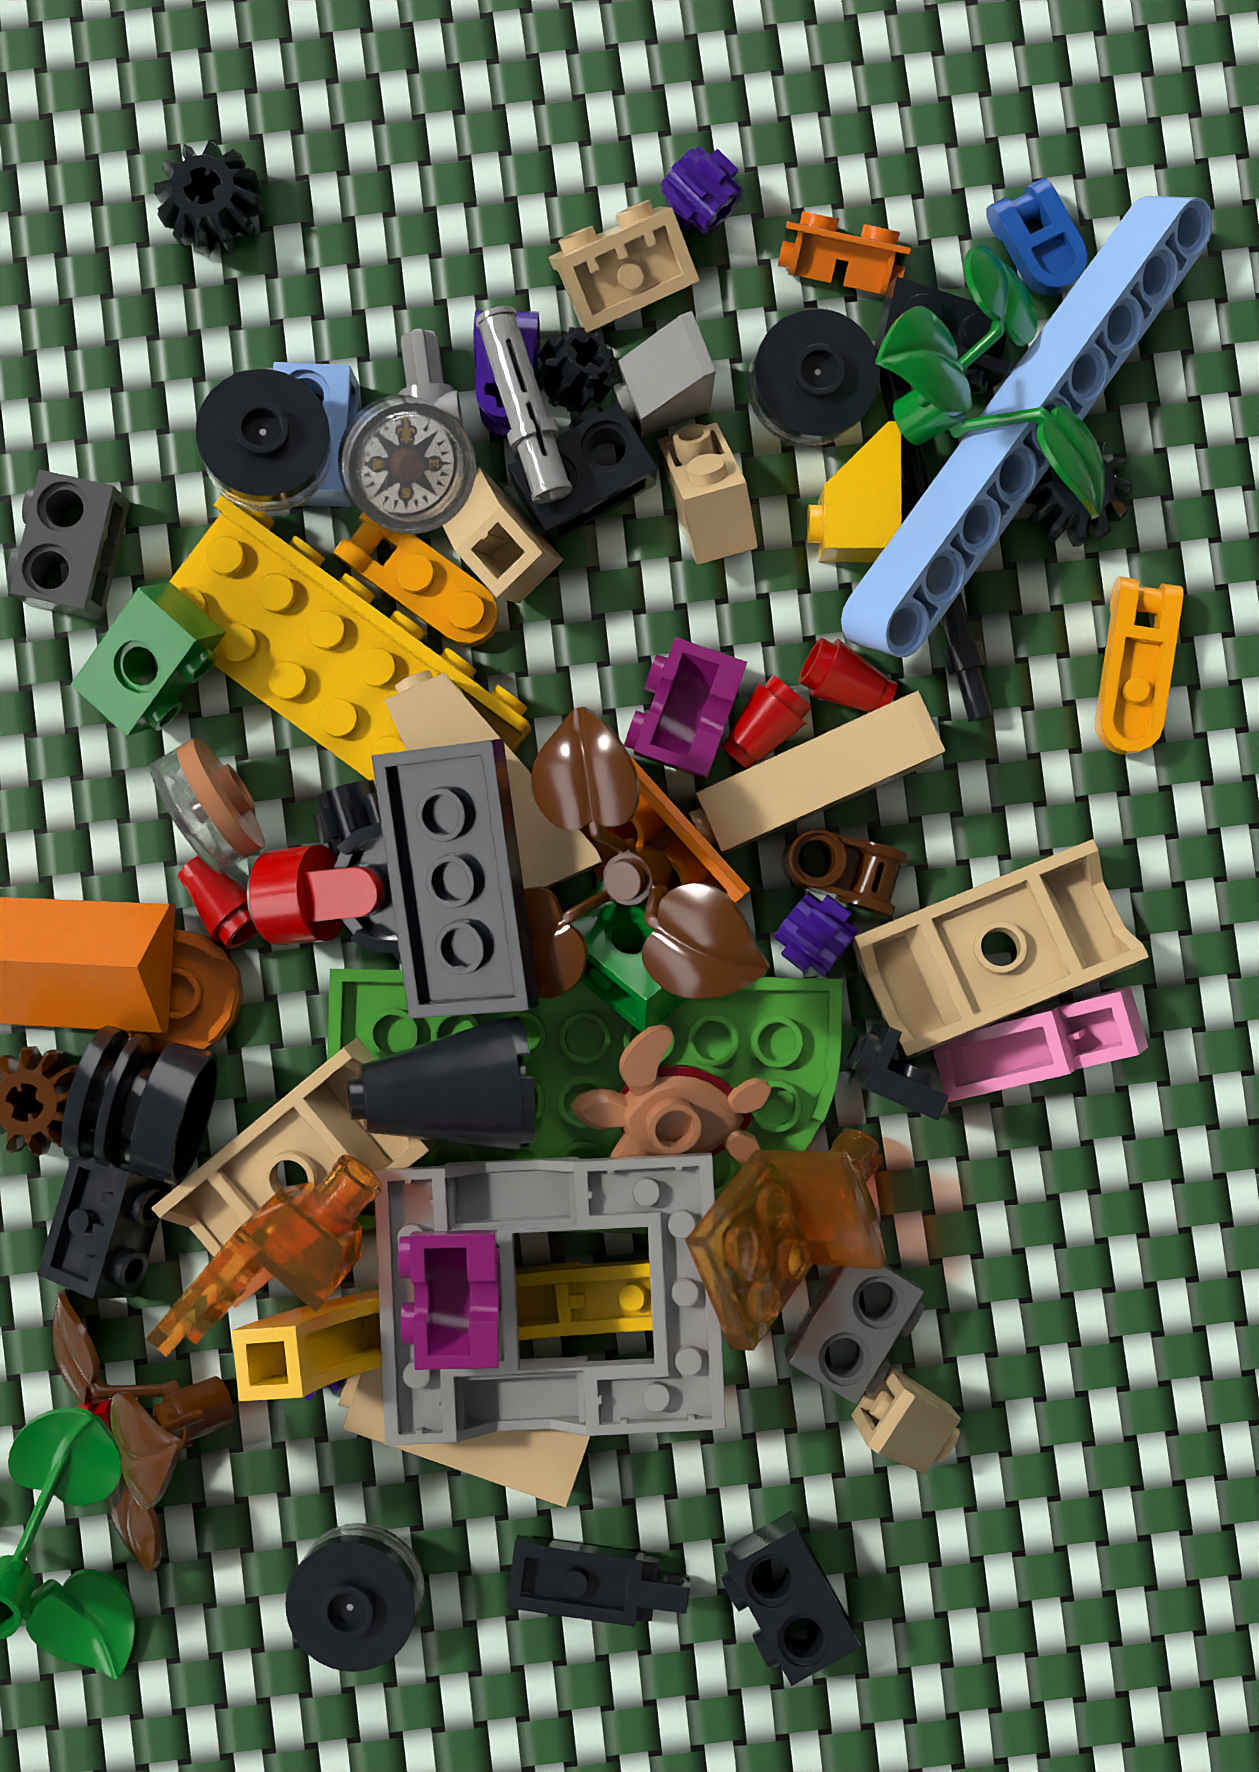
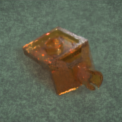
(780, 1221)
(299, 1236)

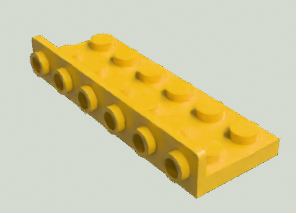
(317, 642)

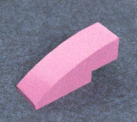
(1042, 1044)

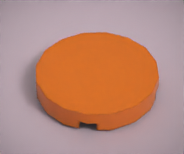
(203, 993)

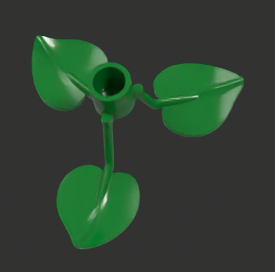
(926, 357)
(92, 1613)

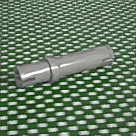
(531, 429)

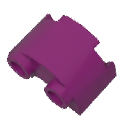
(689, 707)
(454, 1298)

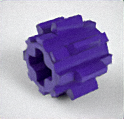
(702, 189)
(816, 934)

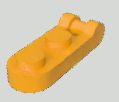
(423, 583)
(1137, 666)

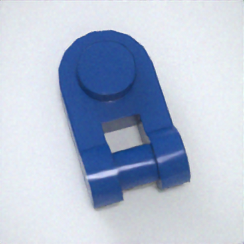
(1049, 258)

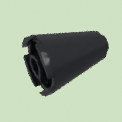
(452, 1089)

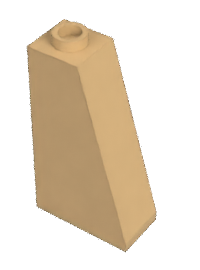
(436, 714)
(818, 774)
(525, 1460)

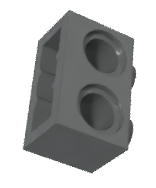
(87, 546)
(838, 1315)

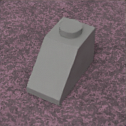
(666, 377)

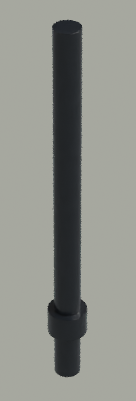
(964, 655)

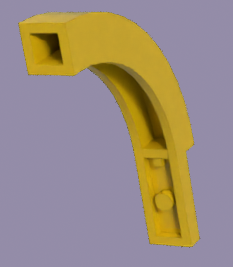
(311, 1349)

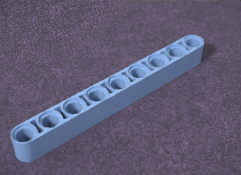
(1001, 465)

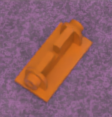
(819, 246)

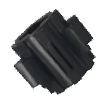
(575, 369)
(346, 810)

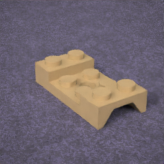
(931, 962)
(303, 1127)

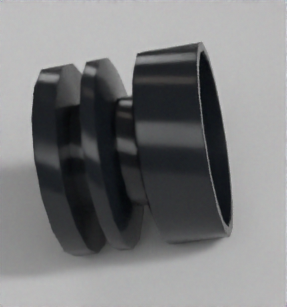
(129, 1101)

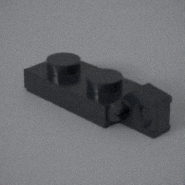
(592, 1582)

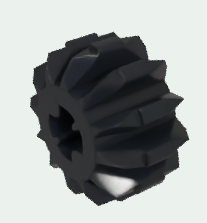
(202, 176)
(1065, 512)

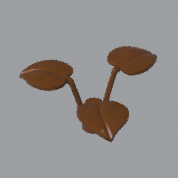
(699, 934)
(146, 1445)

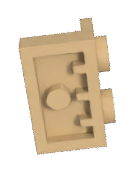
(624, 265)

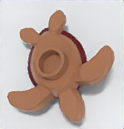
(672, 1105)

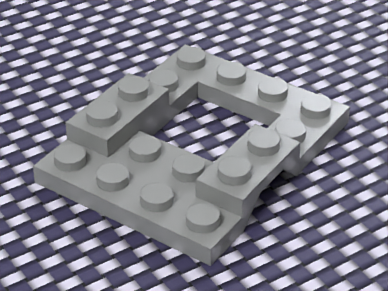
(568, 1394)

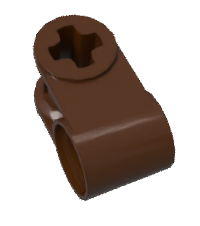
(856, 874)

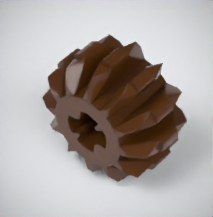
(53, 1086)

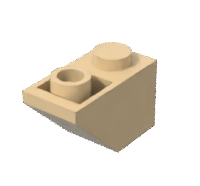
(708, 492)
(500, 542)

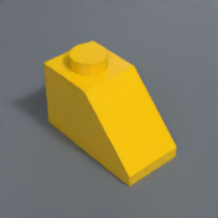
(860, 502)

